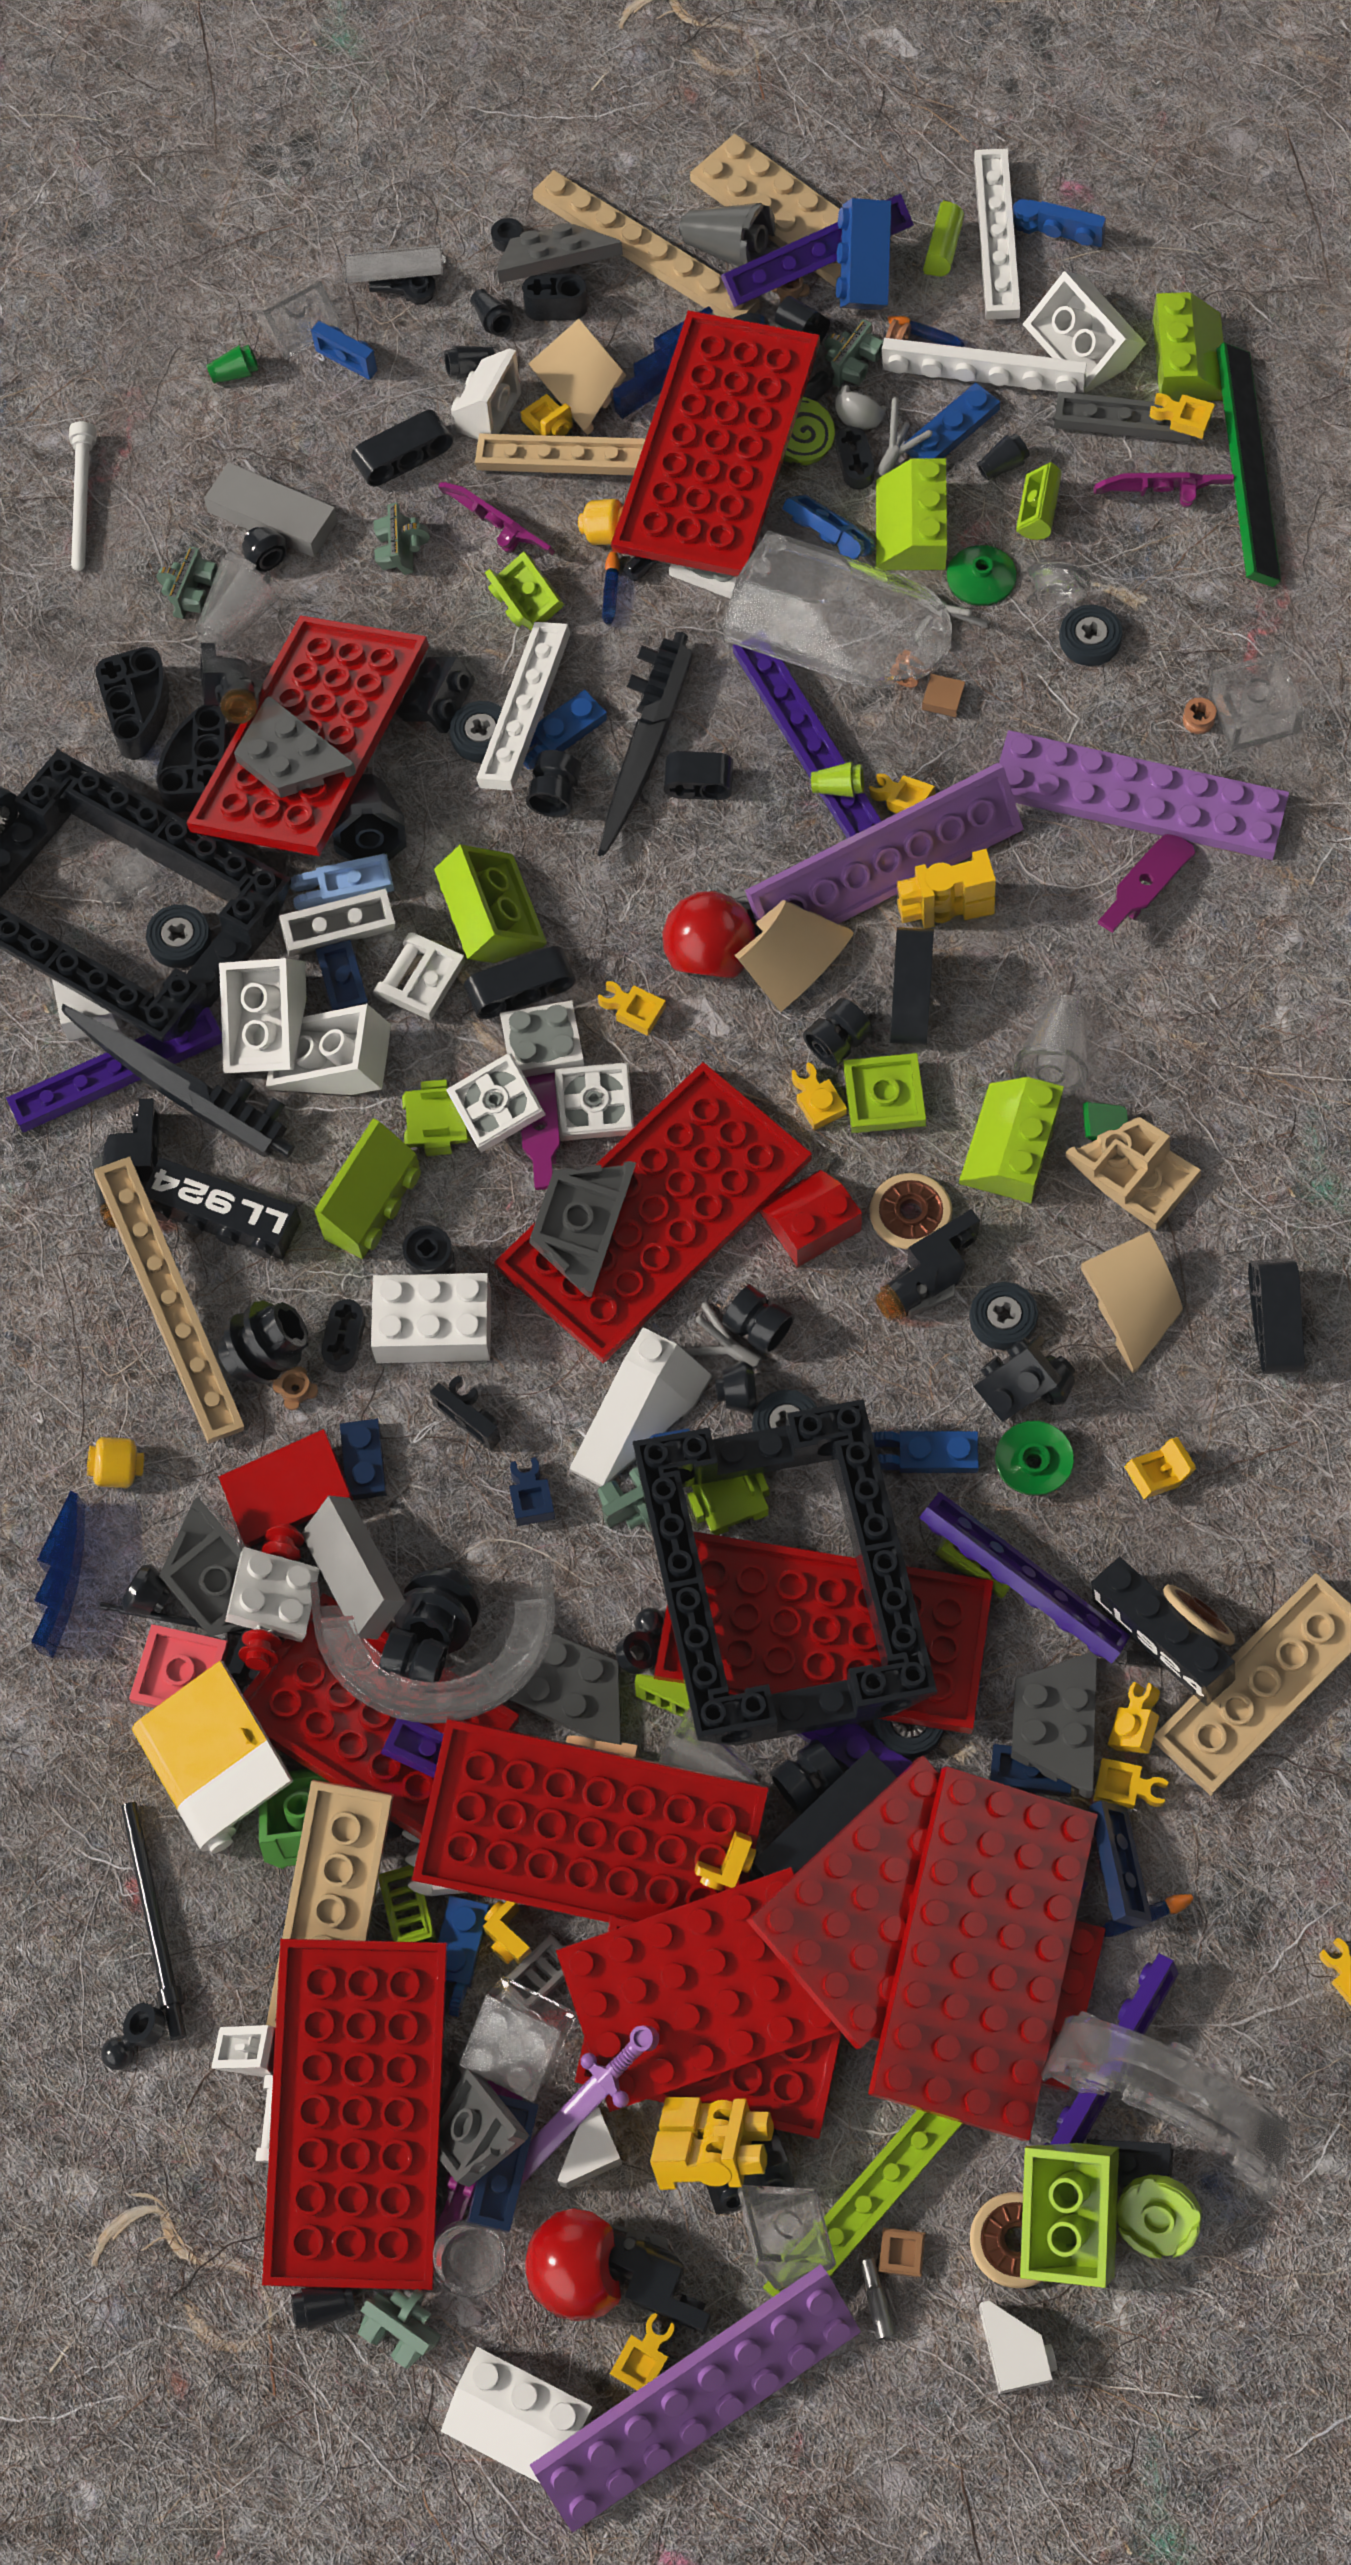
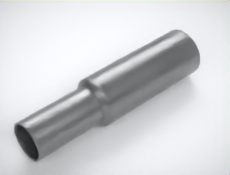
(877, 2301)

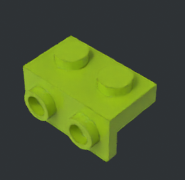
(525, 592)

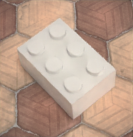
(431, 1318)

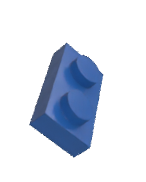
(344, 350)

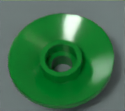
(981, 586)
(1036, 1441)

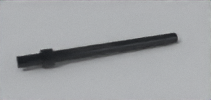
(169, 1995)

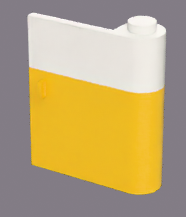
(211, 1756)

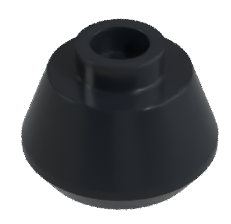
(264, 548)
(737, 1388)
(1060, 1393)
(145, 1592)

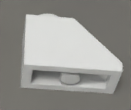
(1015, 2350)

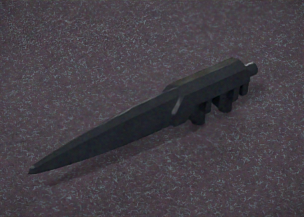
(657, 708)
(216, 1107)

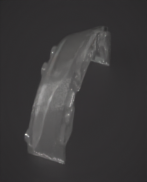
(463, 1688)
(1178, 2090)

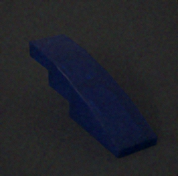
(649, 373)
(62, 1562)

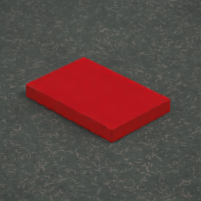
(284, 1486)

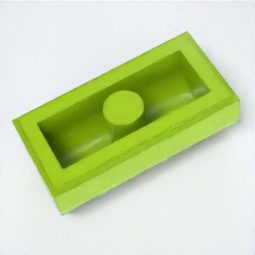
(944, 239)
(1039, 502)

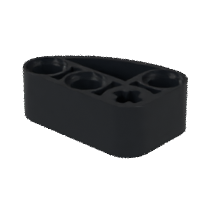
(142, 692)
(185, 757)
(911, 986)
(1277, 1315)

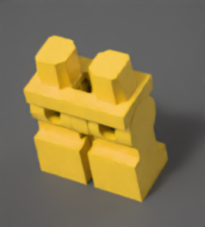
(948, 891)
(709, 2142)

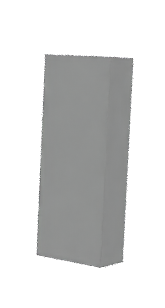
(260, 502)
(353, 1566)

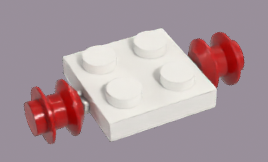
(271, 1596)

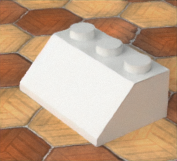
(1083, 326)
(511, 2413)

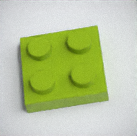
(884, 1093)

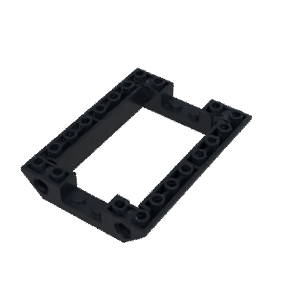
(249, 886)
(809, 1437)

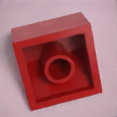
(812, 1216)

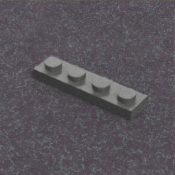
(1112, 416)

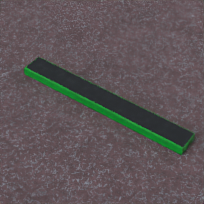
(1248, 465)

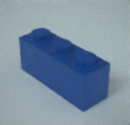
(864, 254)

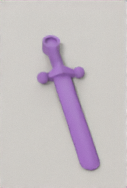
(601, 2083)

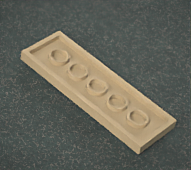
(744, 175)
(1272, 1679)
(336, 1867)

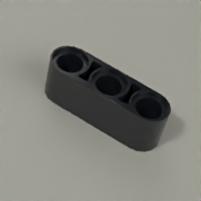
(402, 448)
(519, 982)

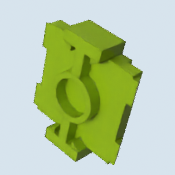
(433, 1119)
(729, 1502)

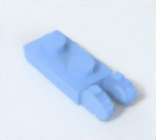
(342, 881)

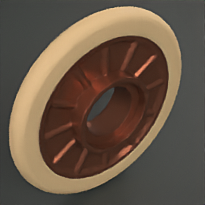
(907, 1189)
(1199, 1614)
(988, 2240)

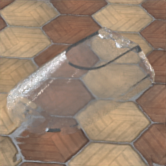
(836, 614)

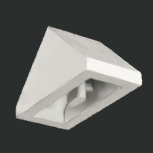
(74, 1000)
(245, 2050)
(590, 2152)

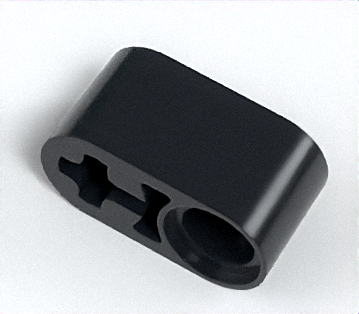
(555, 297)
(798, 316)
(698, 775)

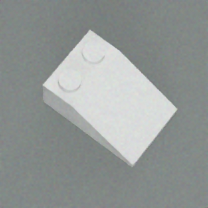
(261, 1013)
(338, 1054)

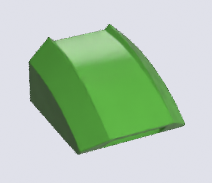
(283, 1819)

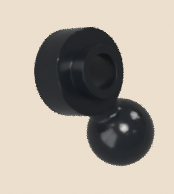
(648, 1627)
(141, 2027)

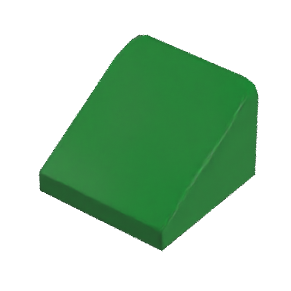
(1102, 1118)

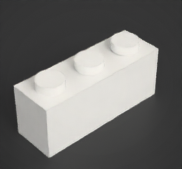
(337, 922)

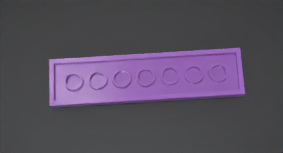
(1143, 795)
(870, 863)
(695, 2398)

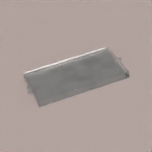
(393, 264)

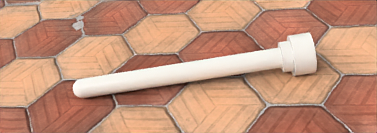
(83, 438)

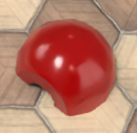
(706, 934)
(570, 2266)

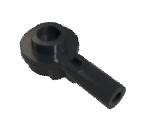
(414, 289)

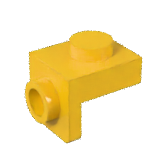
(547, 417)
(1161, 1469)
(737, 1859)
(507, 1943)

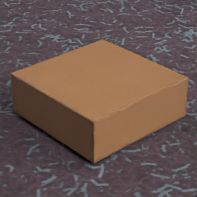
(943, 695)
(902, 2252)

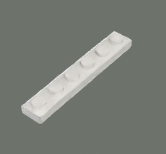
(996, 234)
(984, 366)
(523, 706)

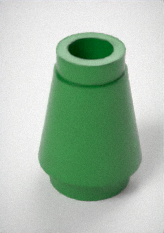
(233, 365)

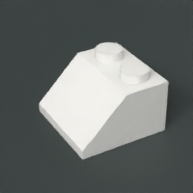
(488, 395)

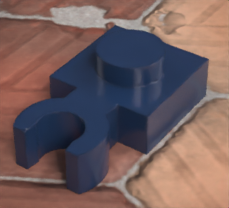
(530, 1495)

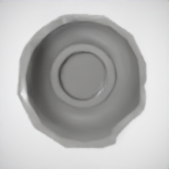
(858, 409)

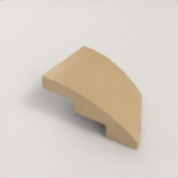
(579, 373)
(792, 951)
(1137, 1170)
(1134, 1295)

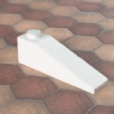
(646, 1398)

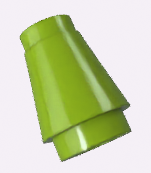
(839, 780)

